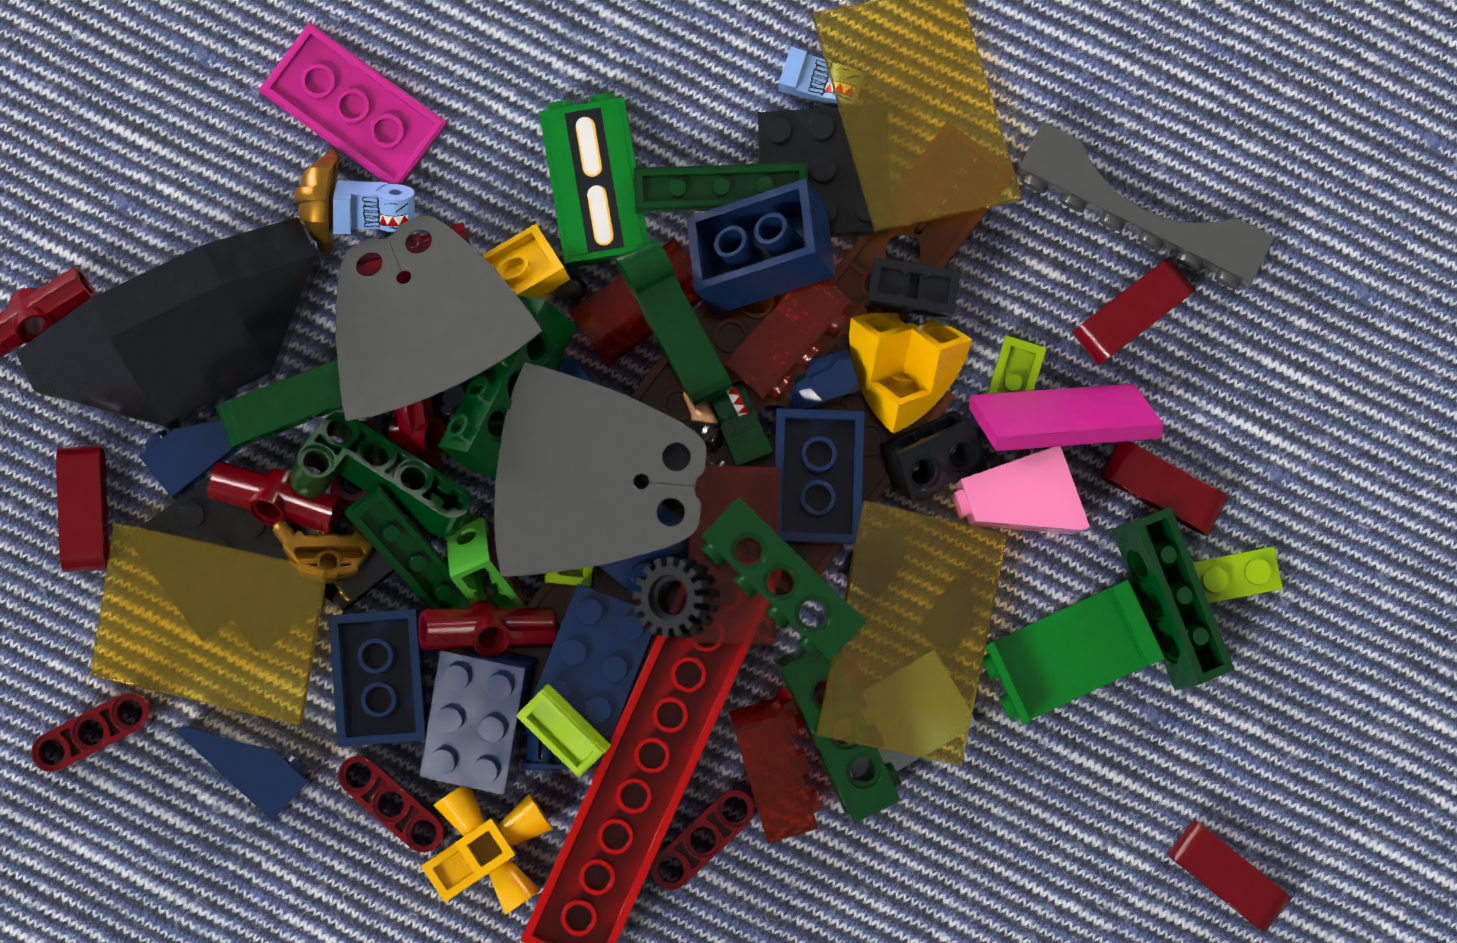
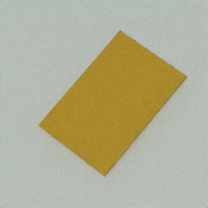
(916, 109)
(208, 623)
(918, 659)

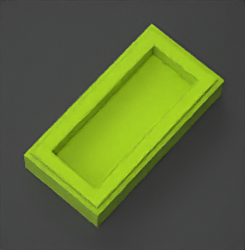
(563, 730)

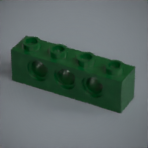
(478, 424)
(1173, 599)
(839, 619)
(857, 795)

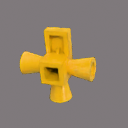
(485, 848)

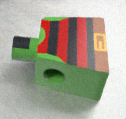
(471, 556)

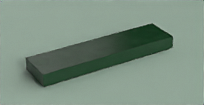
(708, 186)
(406, 550)

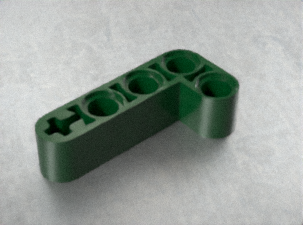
(673, 322)
(281, 405)
(396, 468)

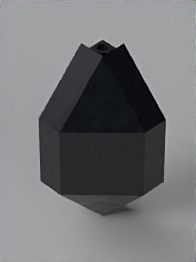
(181, 330)

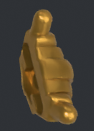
(316, 199)
(338, 554)

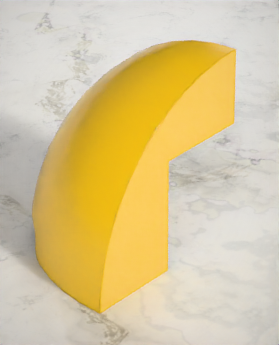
(904, 365)

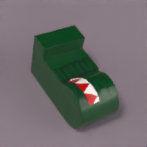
(741, 426)

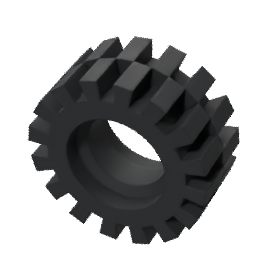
(654, 597)

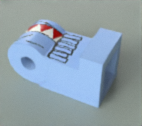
(807, 78)
(371, 206)

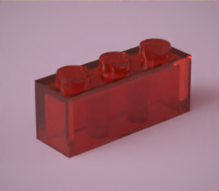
(613, 318)
(788, 338)
(776, 769)

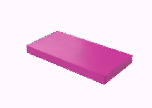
(352, 106)
(1065, 417)

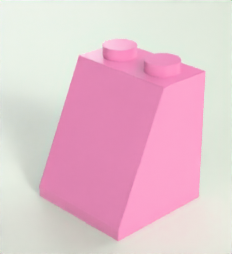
(1023, 495)

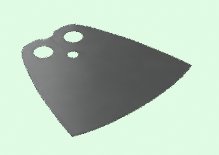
(424, 334)
(570, 475)

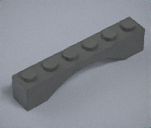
(1224, 247)

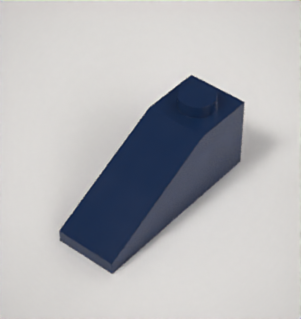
(186, 455)
(256, 771)

